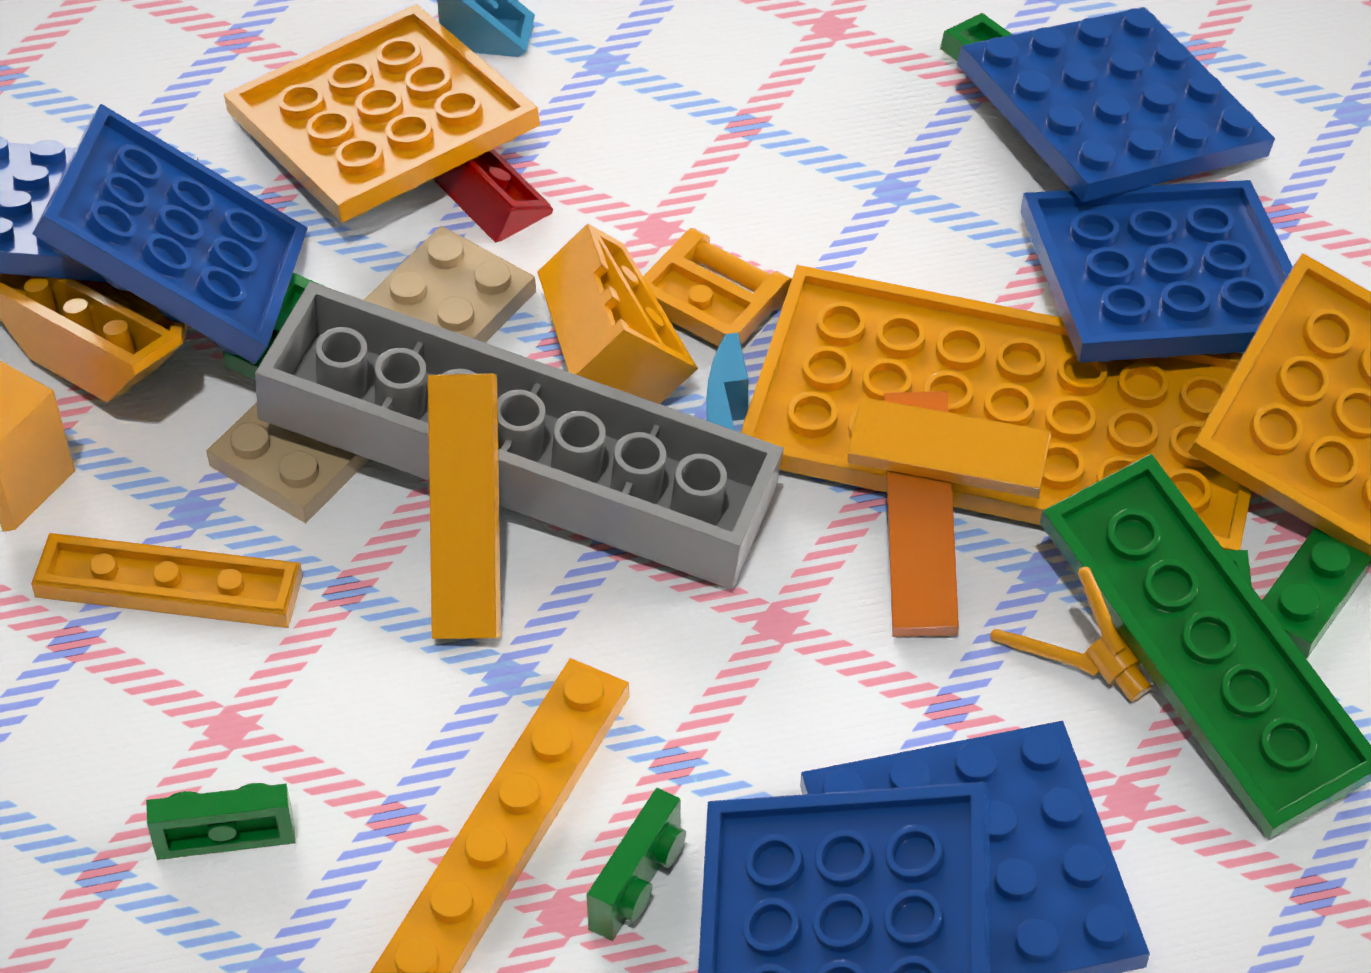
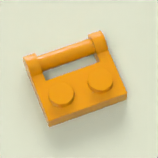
(707, 301)

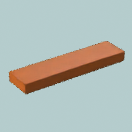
(921, 543)

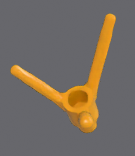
(1106, 656)

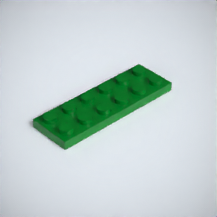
(1212, 646)

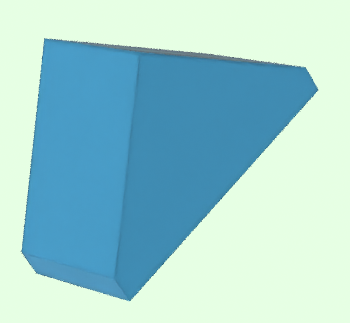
(488, 25)

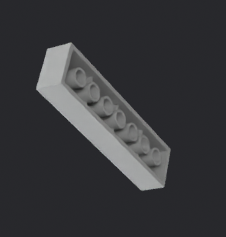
(565, 443)

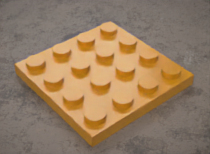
(381, 112)
(1301, 406)

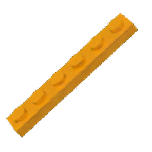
(507, 824)

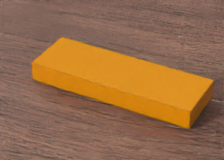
(949, 447)

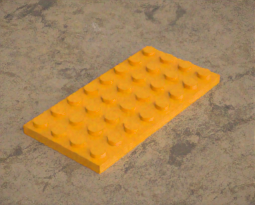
(1000, 364)

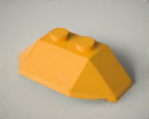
(88, 331)

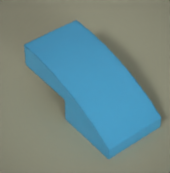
(727, 384)

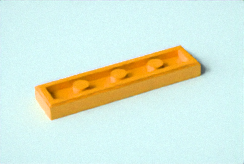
(464, 506)
(167, 580)

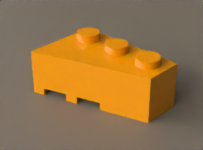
(611, 319)

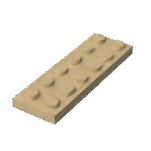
(440, 283)

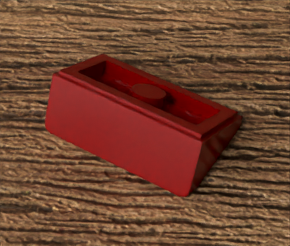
(494, 195)

